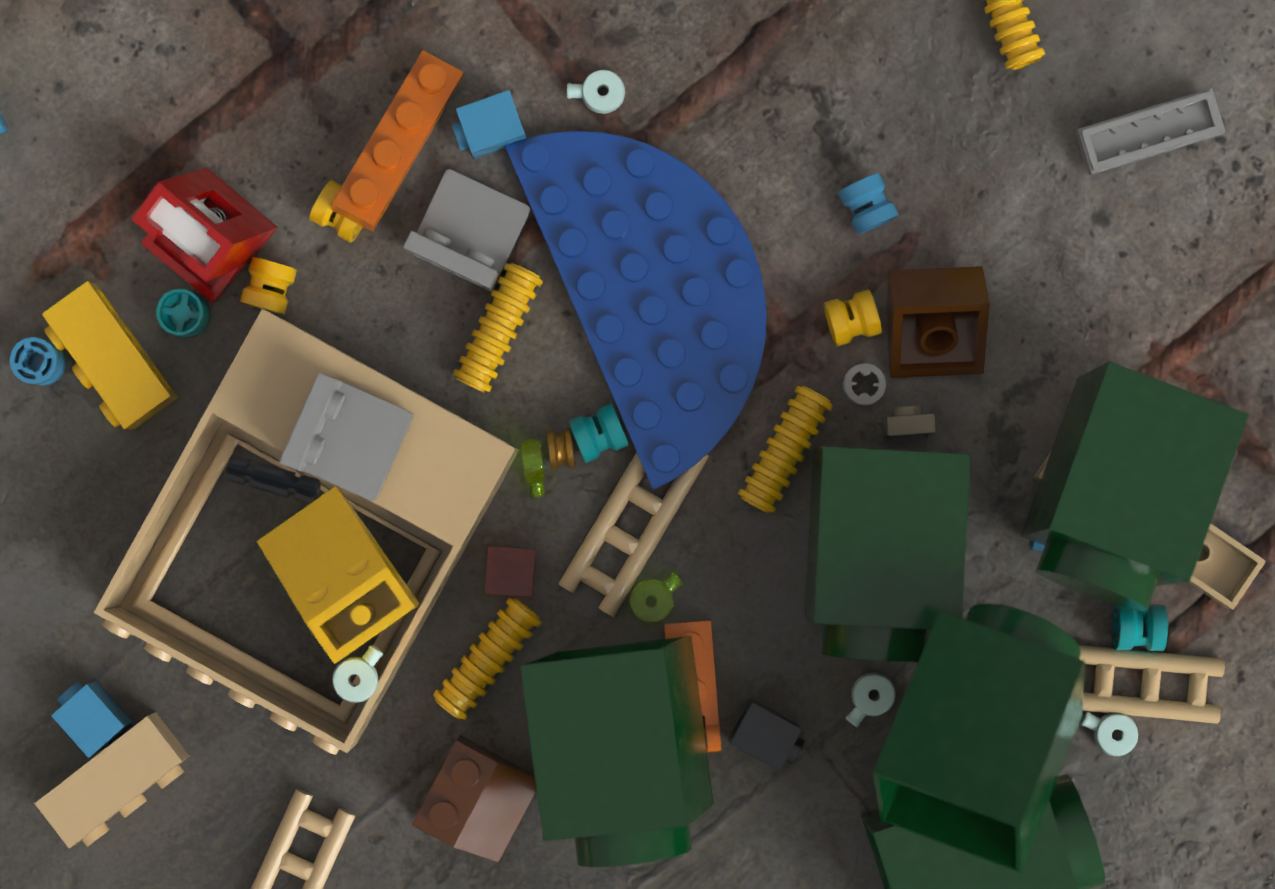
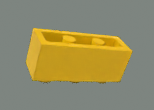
(108, 357)

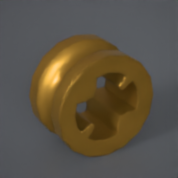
(561, 449)

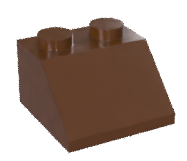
(937, 321)
(476, 800)

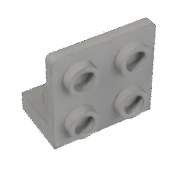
(468, 230)
(347, 437)

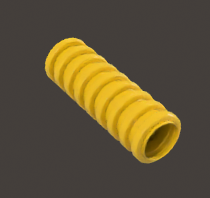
(1014, 32)
(497, 327)
(785, 449)
(487, 658)

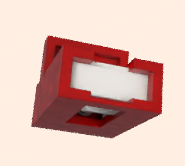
(202, 230)

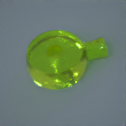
(533, 466)
(658, 589)

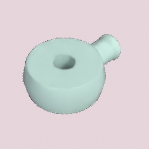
(589, 91)
(364, 669)
(866, 706)
(1103, 730)

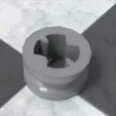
(864, 399)

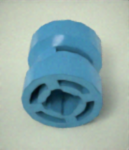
(862, 194)
(46, 360)

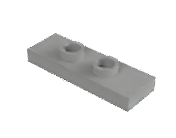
(1150, 131)

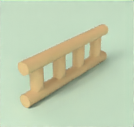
(637, 549)
(1149, 703)
(279, 857)

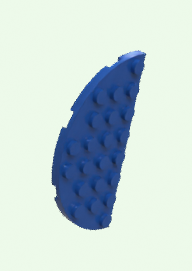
(656, 284)

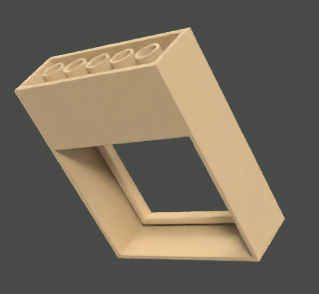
(431, 496)

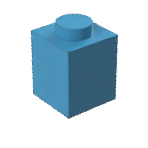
(488, 125)
(90, 717)

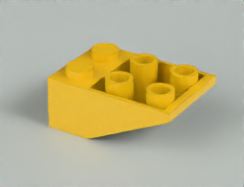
(337, 574)

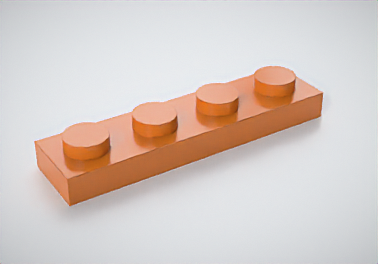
(397, 141)

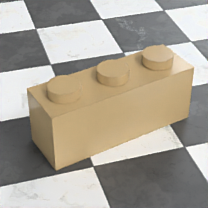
(113, 782)

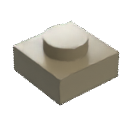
(909, 421)

